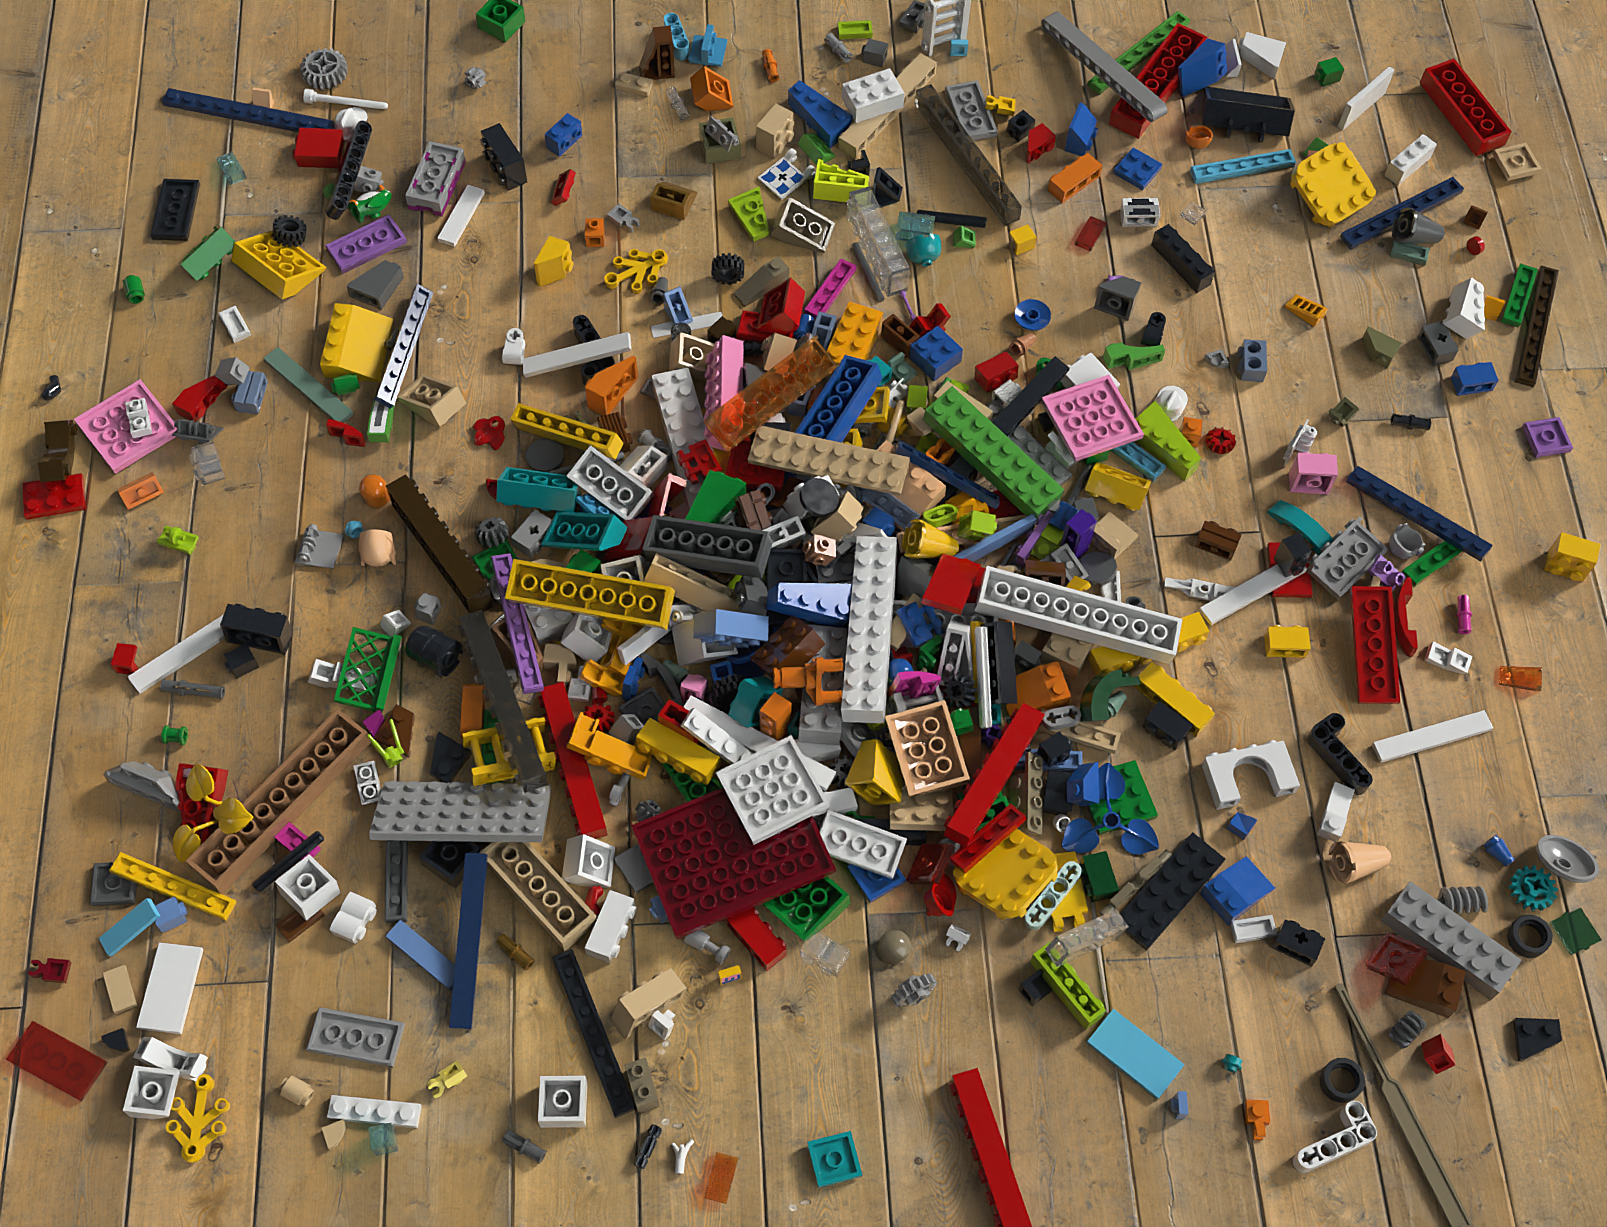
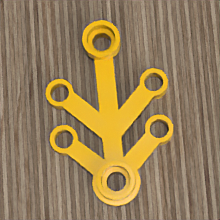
(656, 259)
(198, 1121)

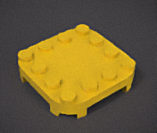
(1332, 184)
(1009, 875)

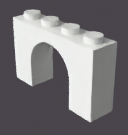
(1270, 757)
(840, 800)

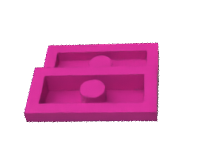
(914, 684)

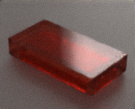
(1090, 233)

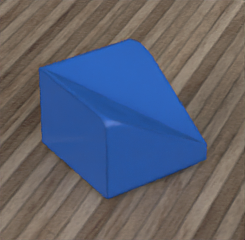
(1241, 825)

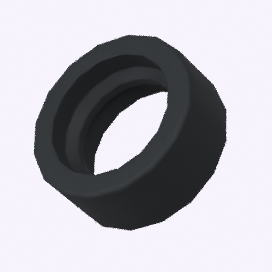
(1540, 925)
(1356, 1072)

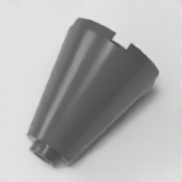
(1416, 228)

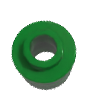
(133, 289)
(345, 384)

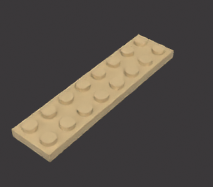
(825, 457)

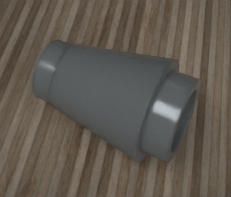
(657, 291)

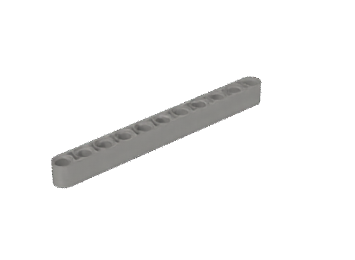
(1104, 66)

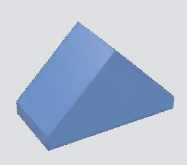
(676, 306)

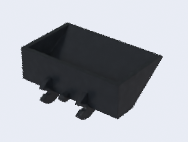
(1247, 112)

